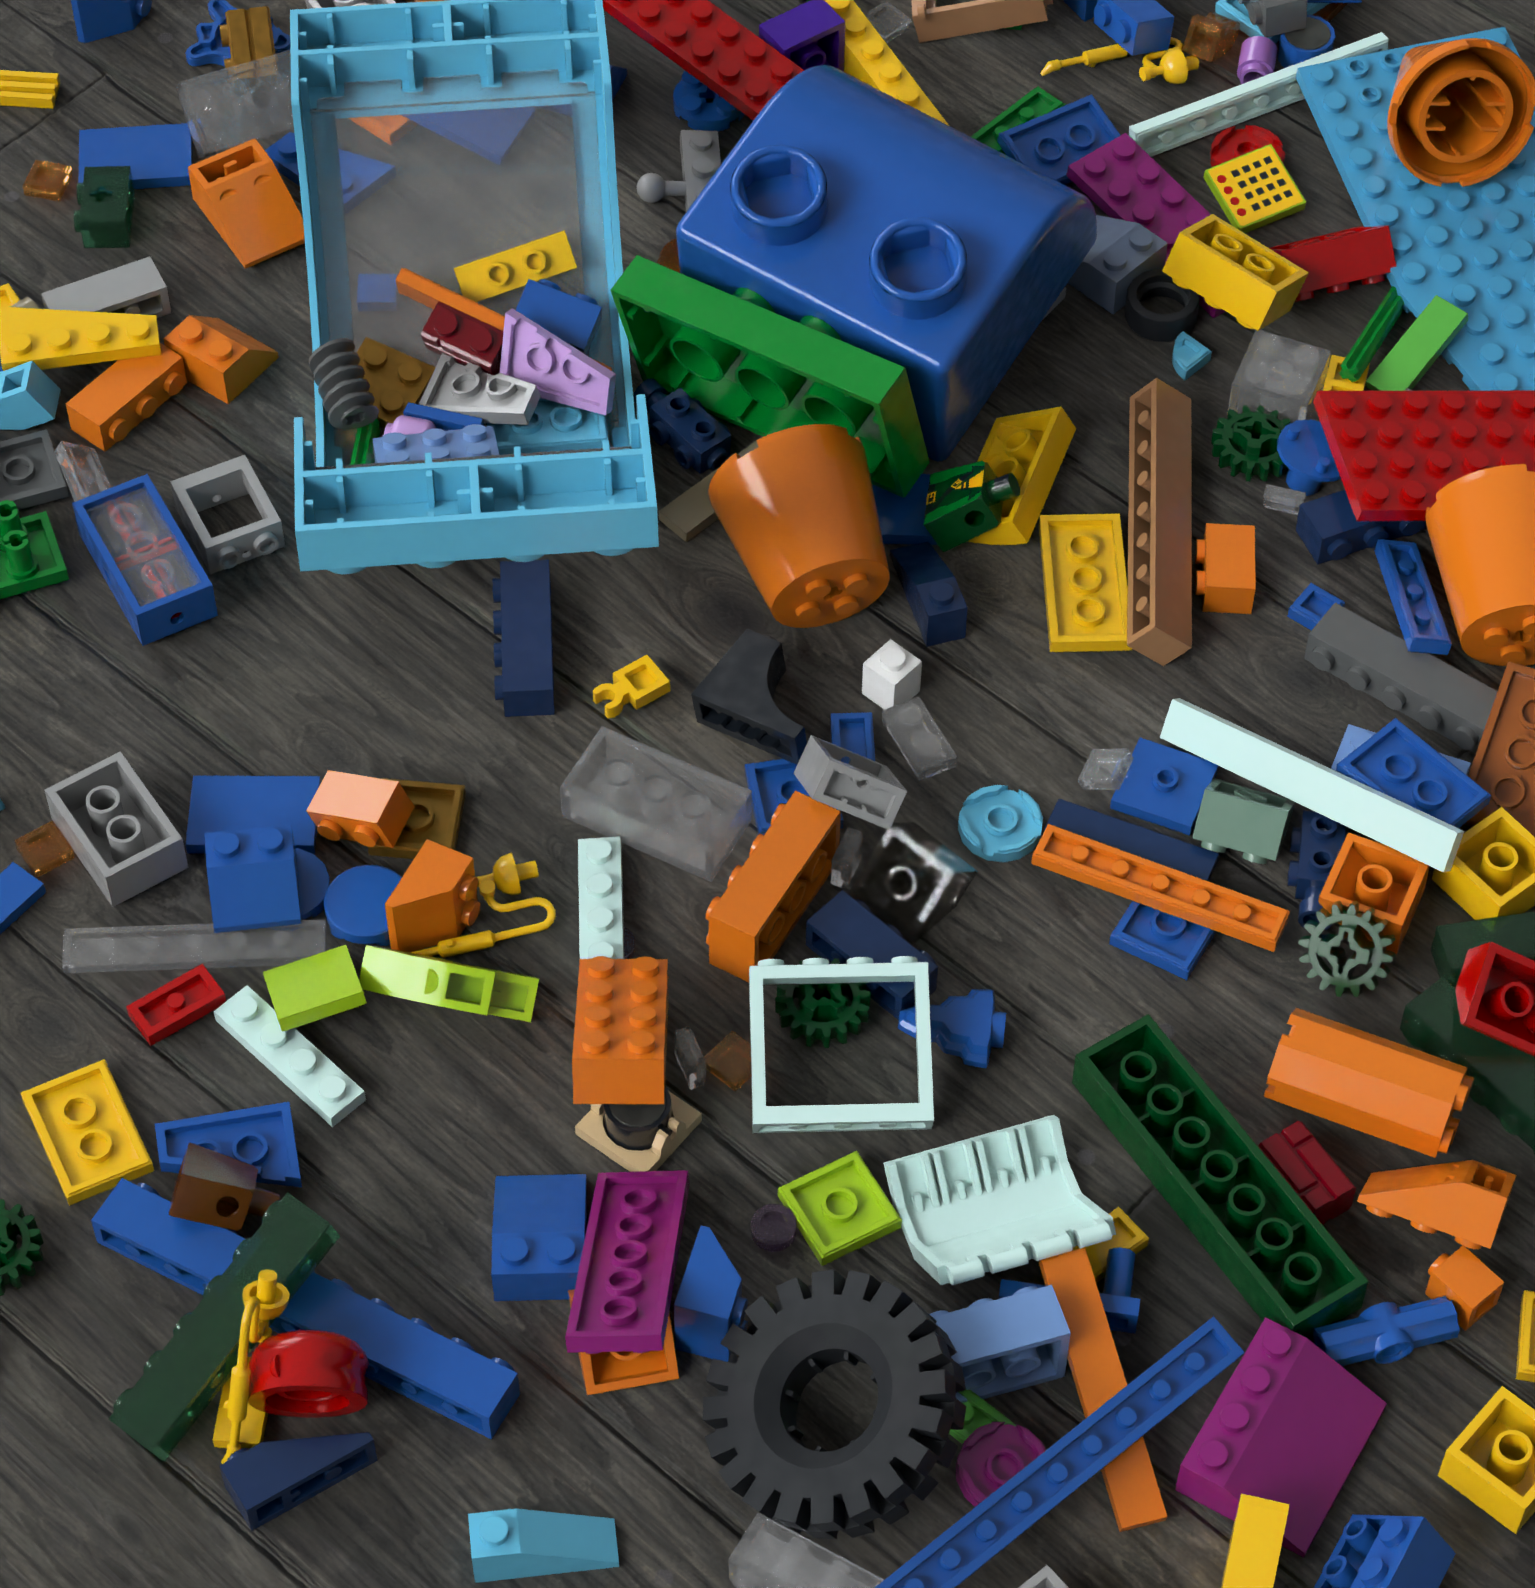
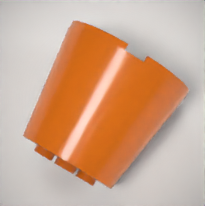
(805, 523)
(1487, 561)

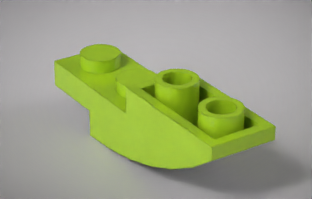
(448, 983)

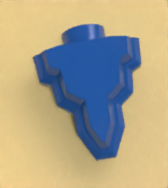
(963, 1026)

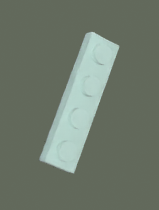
(600, 898)
(290, 1056)

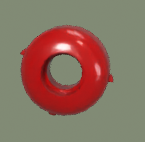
(308, 1375)

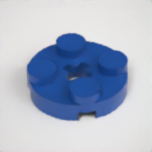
(691, 105)

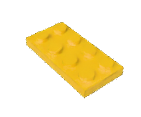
(1084, 582)

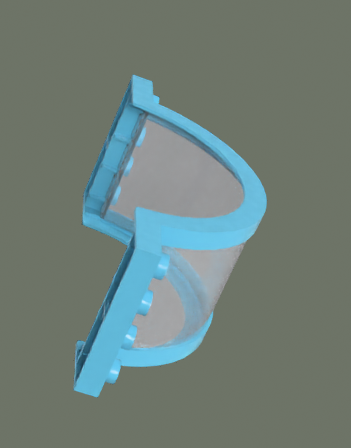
(423, 150)

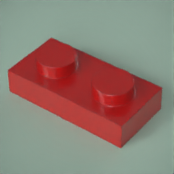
(176, 1004)

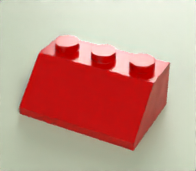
(1341, 258)
(1498, 995)

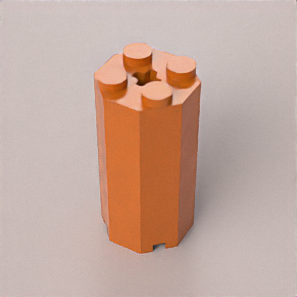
(1368, 1083)

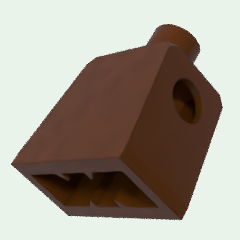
(217, 1190)

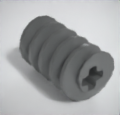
(343, 385)

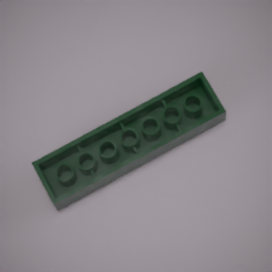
(1218, 1180)

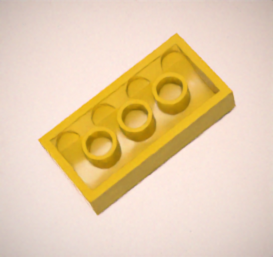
(1033, 450)

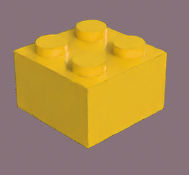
(1492, 869)
(1496, 1460)

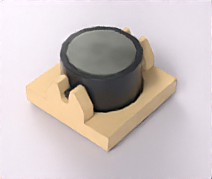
(639, 1133)

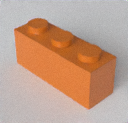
(125, 396)

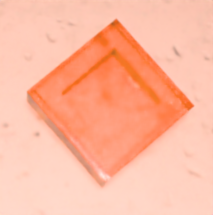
(47, 180)
(44, 849)
(730, 1060)

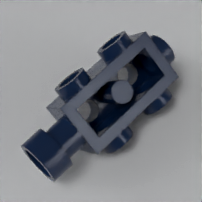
(685, 427)
(1317, 847)

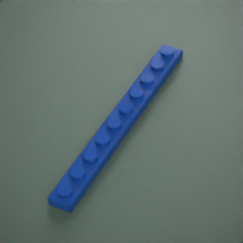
(1070, 1462)

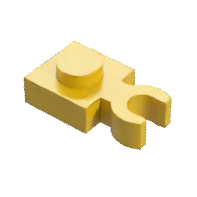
(635, 683)

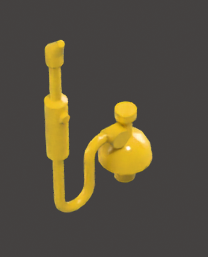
(1172, 66)
(507, 879)
(262, 1302)

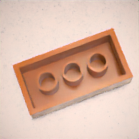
(773, 885)
(620, 1031)

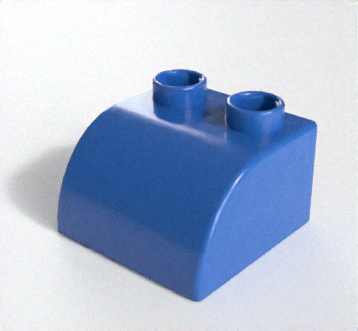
(890, 238)

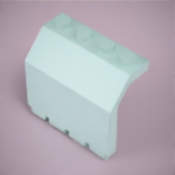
(993, 1202)

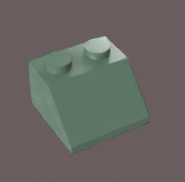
(1243, 821)

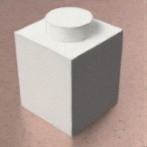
(891, 675)

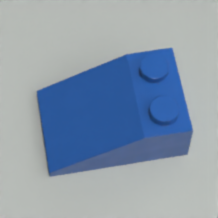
(537, 1236)

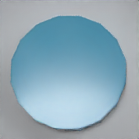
(1000, 823)

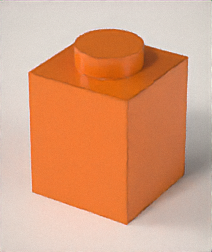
(1465, 1282)

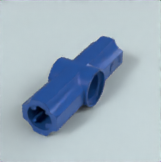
(1388, 1331)

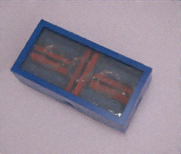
(145, 559)

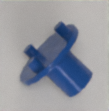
(1307, 456)

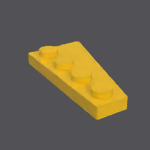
(74, 337)

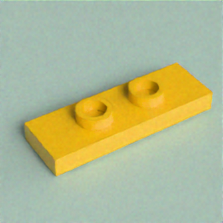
(515, 266)

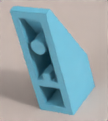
(26, 397)
(539, 1543)

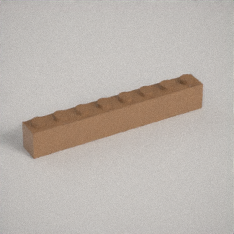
(1160, 523)

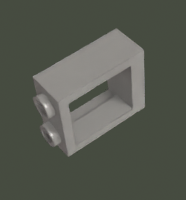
(217, 486)
(857, 788)

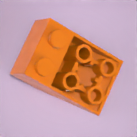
(247, 202)
(1452, 1197)

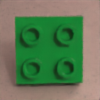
(27, 552)

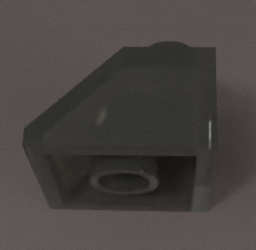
(912, 880)

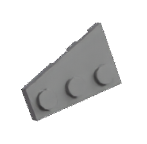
(480, 394)

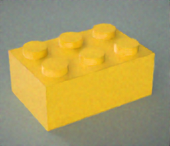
(1234, 272)

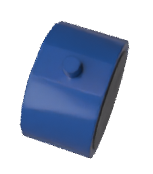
(1306, 42)

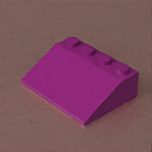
(1282, 1433)

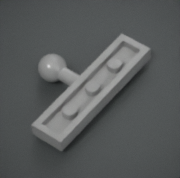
(699, 163)

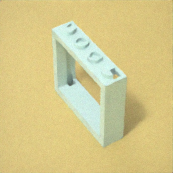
(847, 1116)

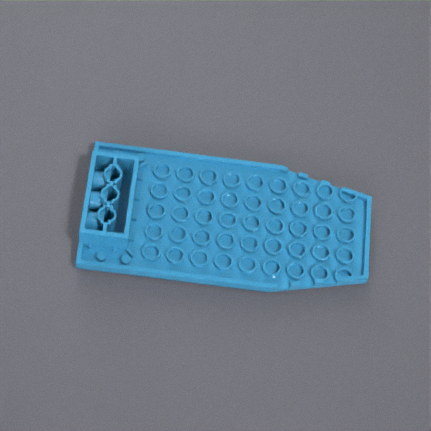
(1446, 240)

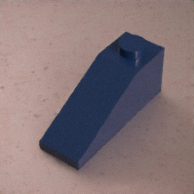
(931, 593)
(288, 1472)

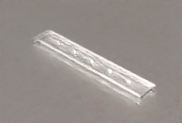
(188, 947)

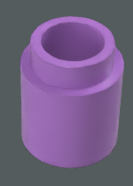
(1256, 58)

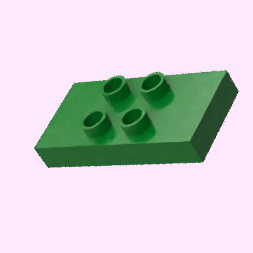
(768, 368)

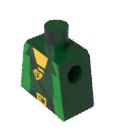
(966, 502)

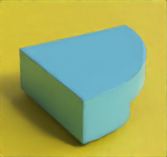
(1189, 355)

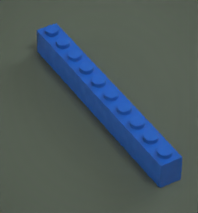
(399, 1350)

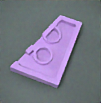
(554, 366)

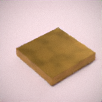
(434, 818)

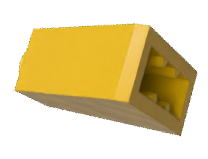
(1255, 1543)

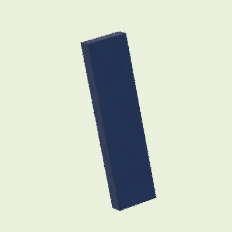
(1134, 839)

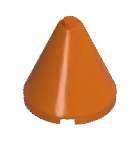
(1460, 110)

